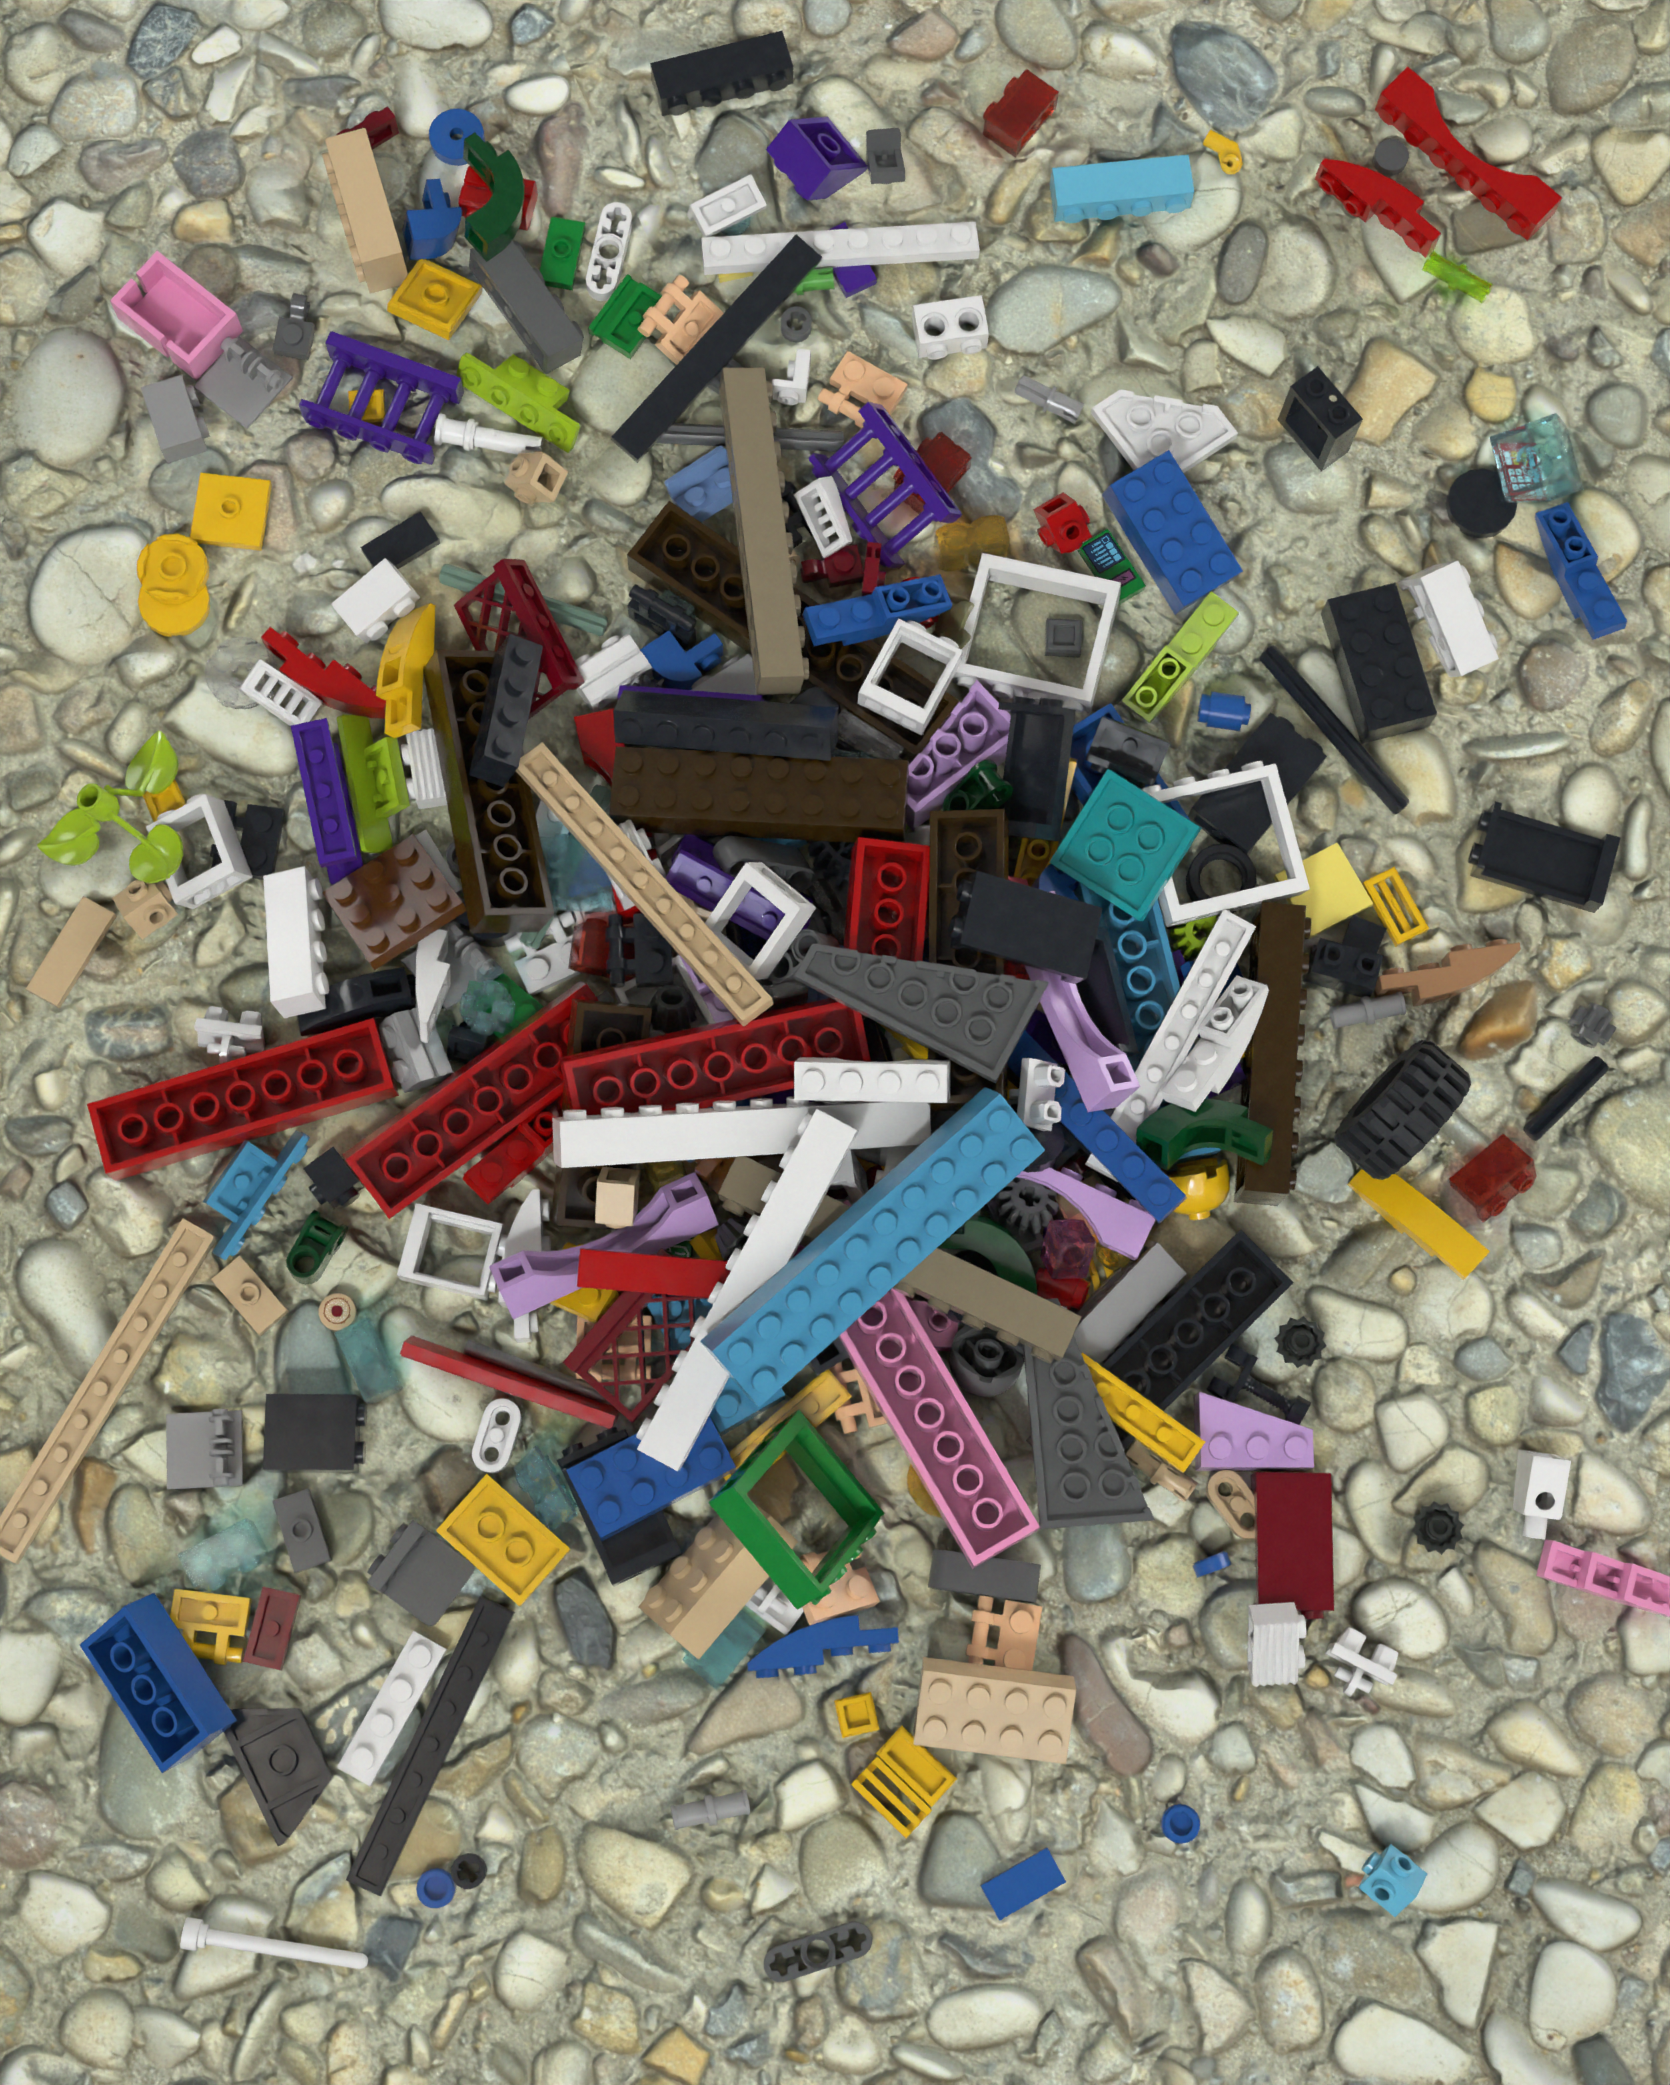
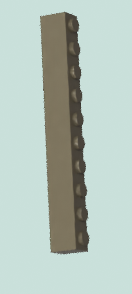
(762, 533)
(939, 1277)

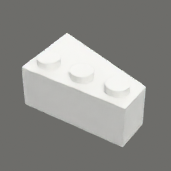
(1452, 617)

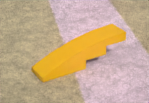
(1421, 1220)

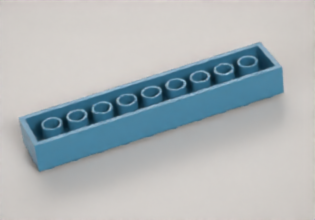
(872, 1246)

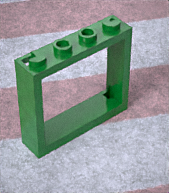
(834, 1482)

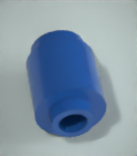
(1223, 711)

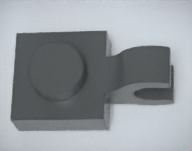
(295, 335)

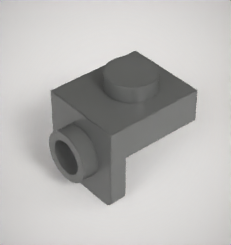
(884, 156)

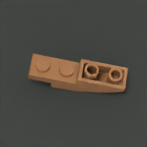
(1460, 972)

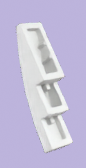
(432, 980)

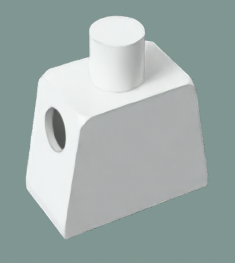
(1535, 1475)

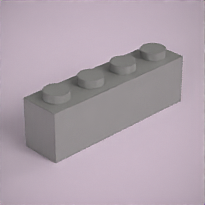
(1126, 1301)

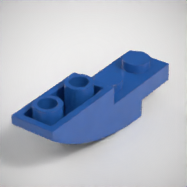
(1576, 571)
(876, 614)
(805, 1646)

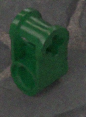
(978, 791)
(315, 1245)

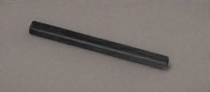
(1334, 729)

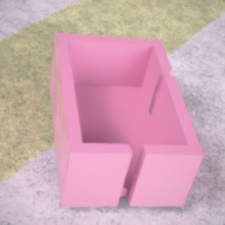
(176, 315)

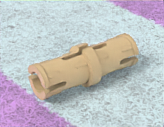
(1160, 1471)

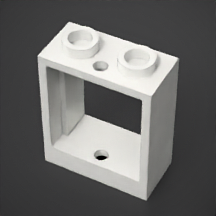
(893, 706)
(220, 878)
(778, 892)
(416, 1243)

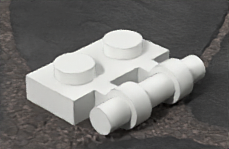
(549, 965)

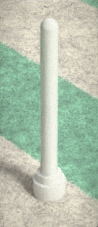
(197, 1934)

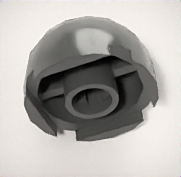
(983, 1362)

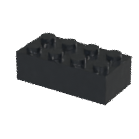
(1378, 663)

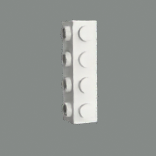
(295, 942)

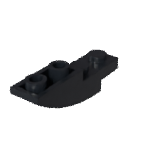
(362, 999)

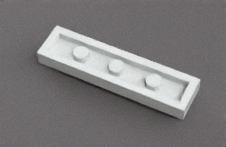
(392, 1708)

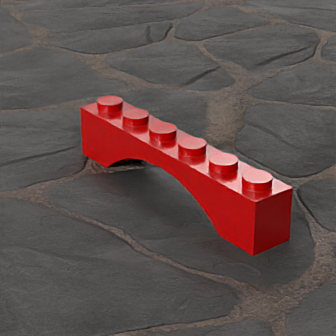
(1516, 198)
(598, 753)

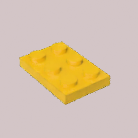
(503, 1540)

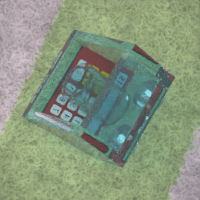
(1536, 461)

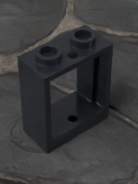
(1308, 408)

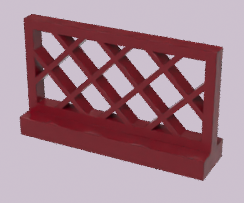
(535, 626)
(606, 1334)

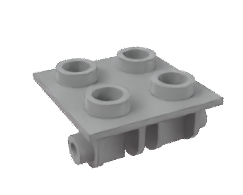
(242, 381)
(466, 962)
(204, 1449)

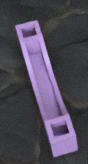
(1095, 1063)
(671, 1217)
(1114, 1222)

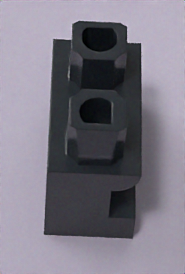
(1343, 965)

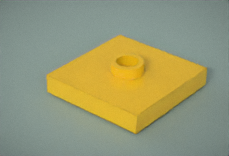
(434, 298)
(231, 511)

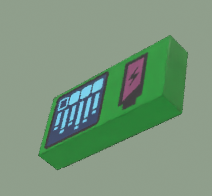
(1109, 562)

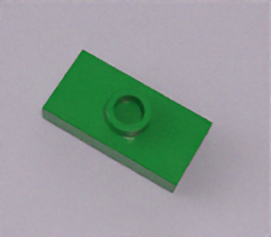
(562, 252)

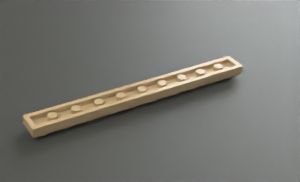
(644, 885)
(102, 1388)

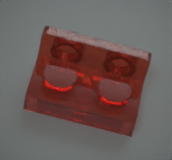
(1495, 1177)

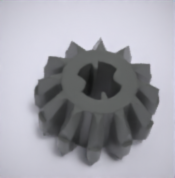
(1013, 1206)

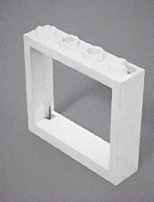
(1048, 581)
(1297, 880)

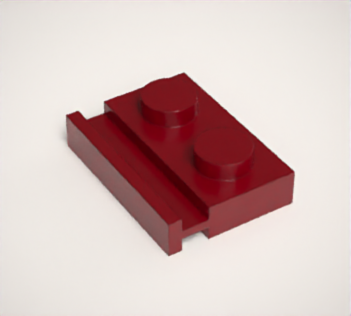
(872, 575)

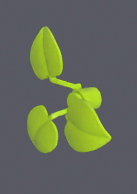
(75, 836)

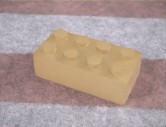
(364, 211)
(707, 1586)
(994, 1710)

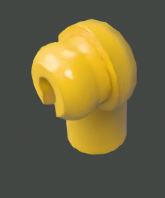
(1227, 150)

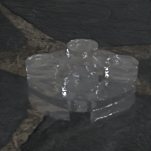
(225, 662)

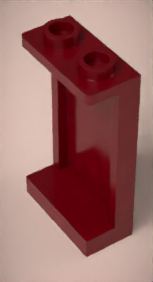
(1294, 1541)

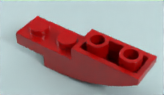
(1371, 193)
(336, 685)
(516, 1154)

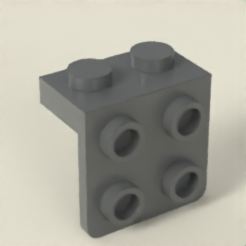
(420, 1573)

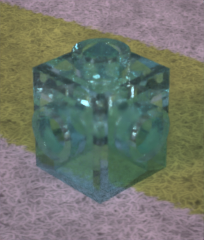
(481, 997)

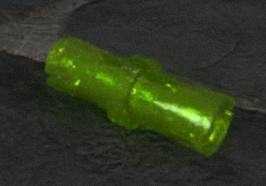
(1457, 277)

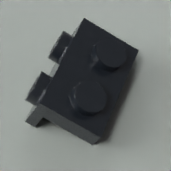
(1127, 752)

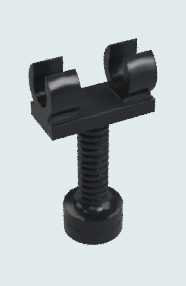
(1293, 1409)

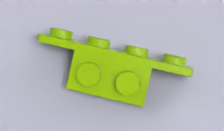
(523, 395)
(374, 781)

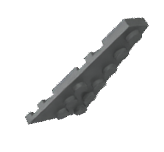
(942, 1007)
(1075, 1448)

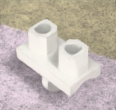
(227, 1037)
(1037, 1093)
(774, 1607)
(1379, 1667)

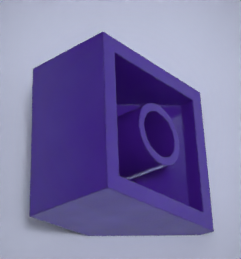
(815, 157)

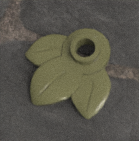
(952, 624)

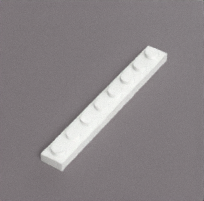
(845, 247)
(1181, 1023)

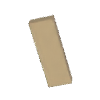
(71, 952)

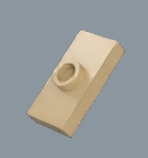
(250, 1295)

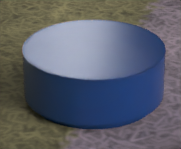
(1211, 1564)
(1180, 1823)
(436, 1888)

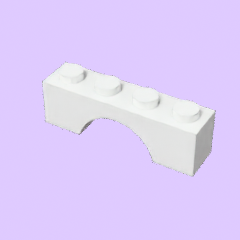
(872, 1081)

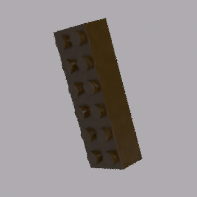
(591, 1028)

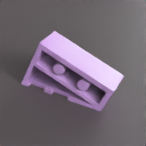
(1248, 1439)

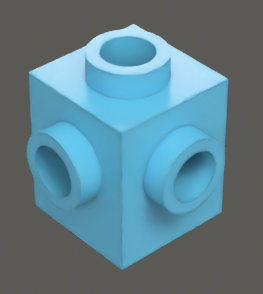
(1391, 1879)

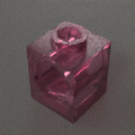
(1067, 1249)

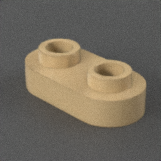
(1235, 1505)

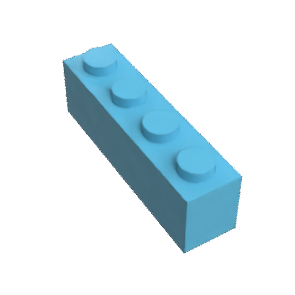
(1121, 188)

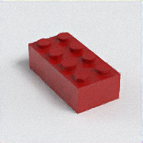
(887, 898)

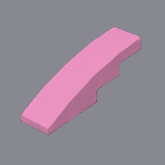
(1605, 1577)

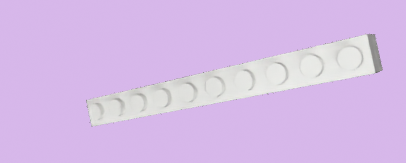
(724, 1130)
(770, 1246)

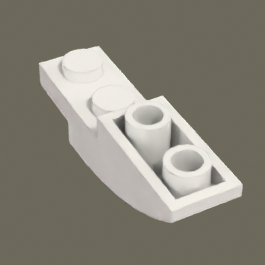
(1222, 1043)
(529, 1236)

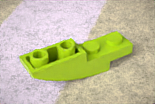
(1180, 658)

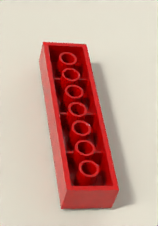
(713, 1060)
(242, 1100)
(467, 1109)

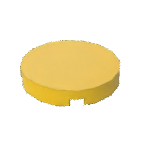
(173, 569)
(174, 618)

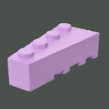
(968, 736)

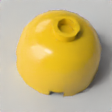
(1203, 1184)

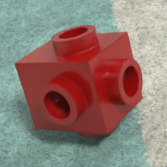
(1062, 523)

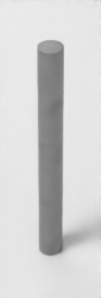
(532, 1370)

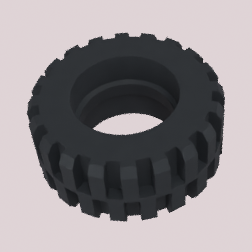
(1402, 1109)

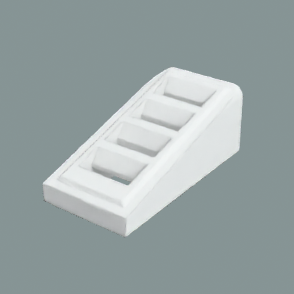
(811, 510)
(311, 702)

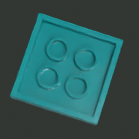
(1125, 845)

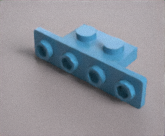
(248, 1185)

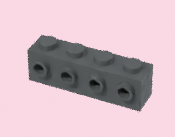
(529, 306)

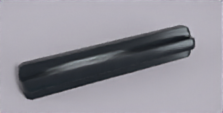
(1565, 1098)

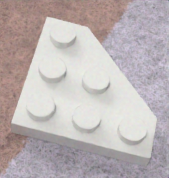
(1151, 426)

